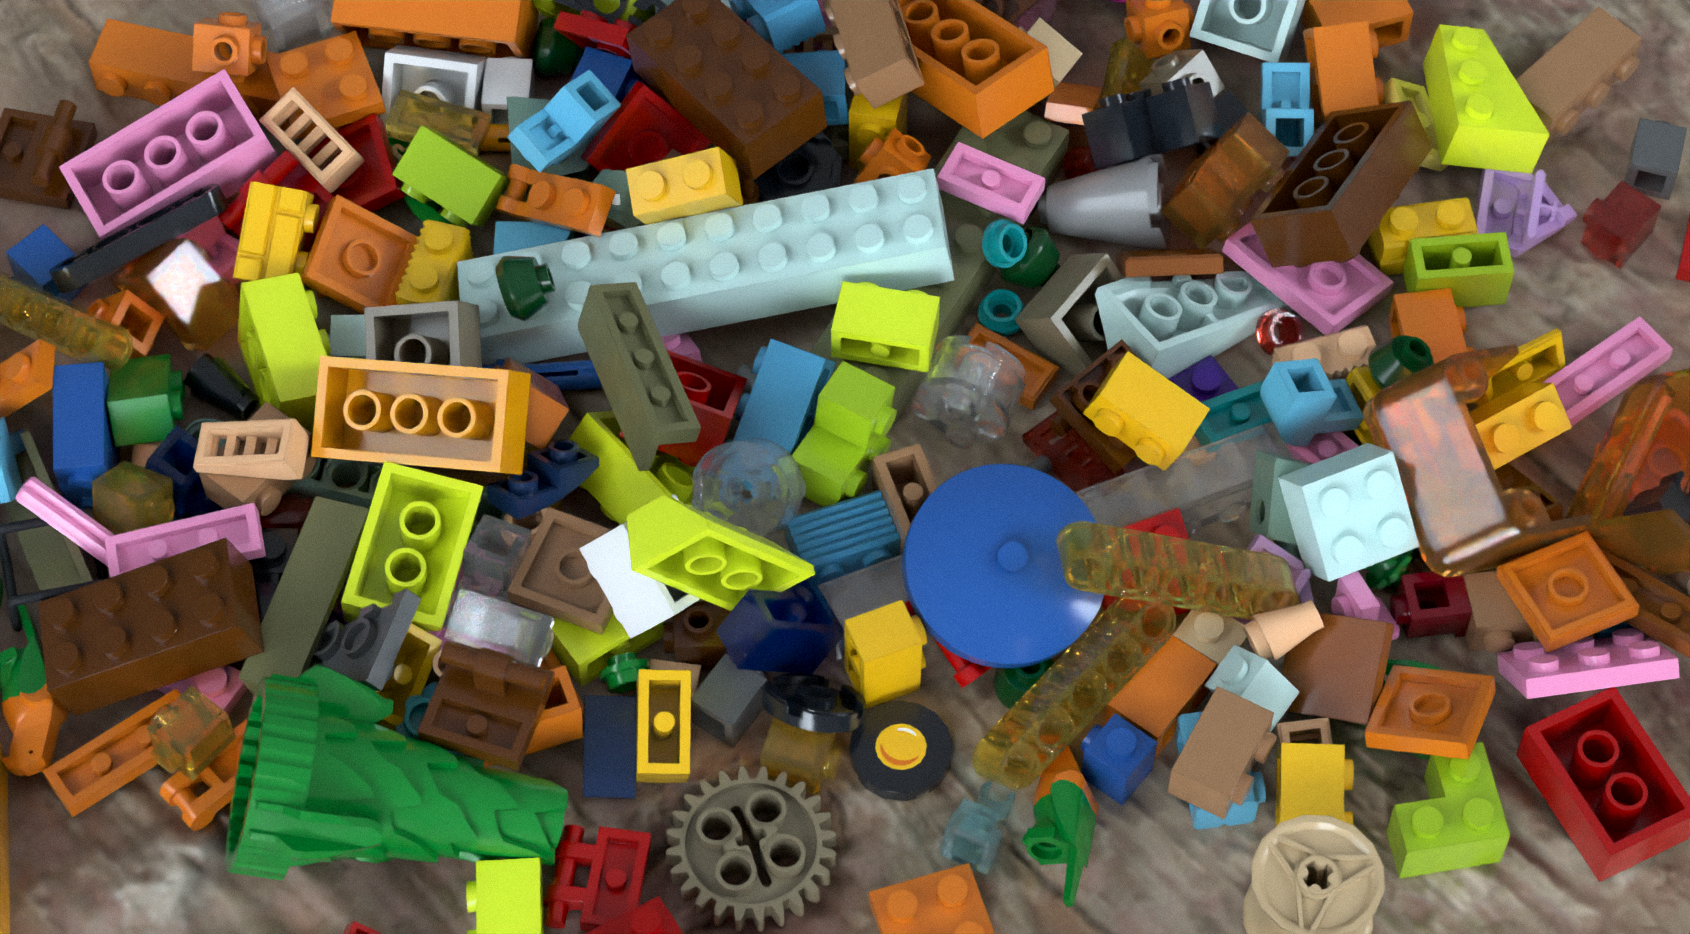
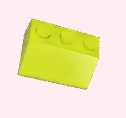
(282, 344)
(617, 480)
(413, 543)
(707, 554)

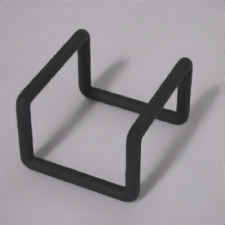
(15, 600)

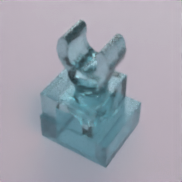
(973, 833)

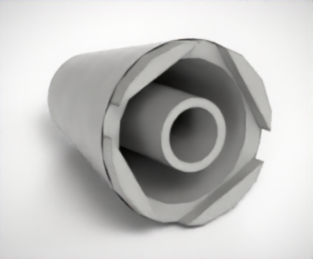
(1112, 205)

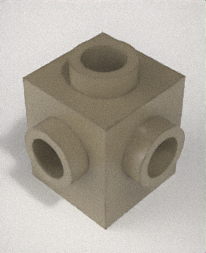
(1180, 65)

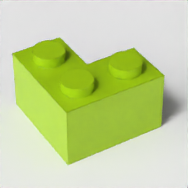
(846, 434)
(1457, 825)

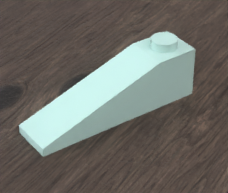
(1183, 318)

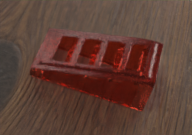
(1068, 466)

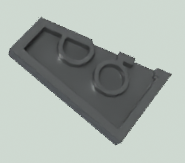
(369, 644)

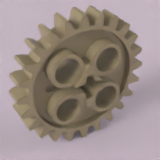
(706, 862)

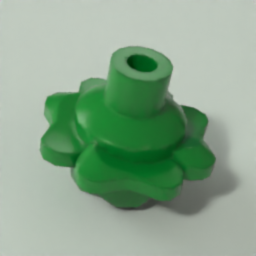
(1388, 571)

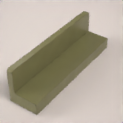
(635, 371)
(50, 554)
(307, 590)

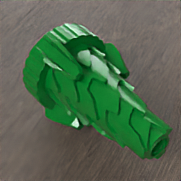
(335, 786)

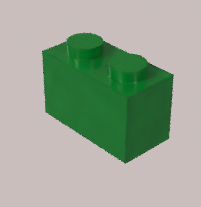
(145, 400)

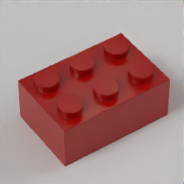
(1606, 783)

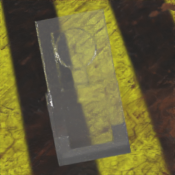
(492, 559)
(500, 627)

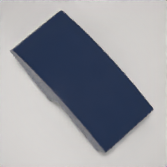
(549, 477)
(609, 747)

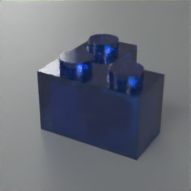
(781, 629)

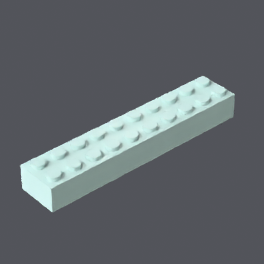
(727, 263)

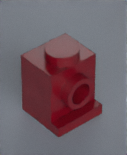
(1431, 605)

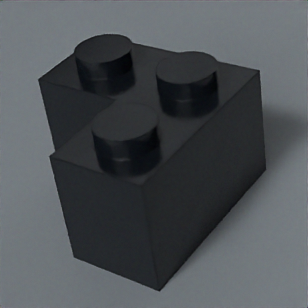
(1147, 124)

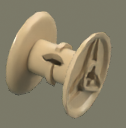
(1314, 879)

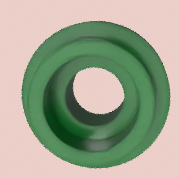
(622, 672)

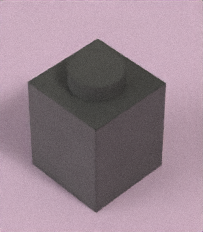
(1655, 158)
(728, 701)

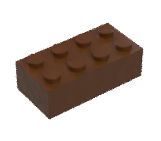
(727, 82)
(1341, 185)
(150, 627)

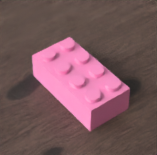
(169, 154)

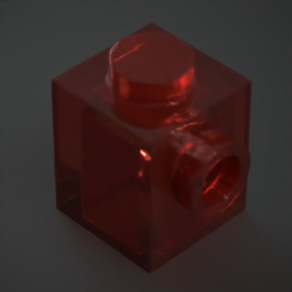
(1619, 224)

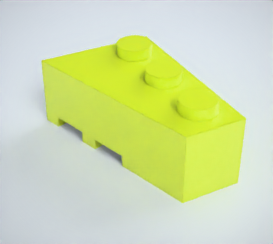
(1478, 104)

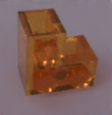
(1223, 179)
(183, 289)

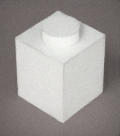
(504, 79)

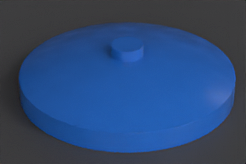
(989, 566)

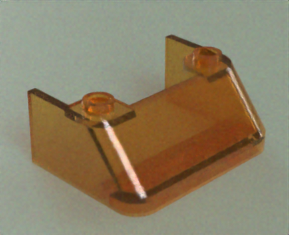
(1639, 448)
(1446, 474)

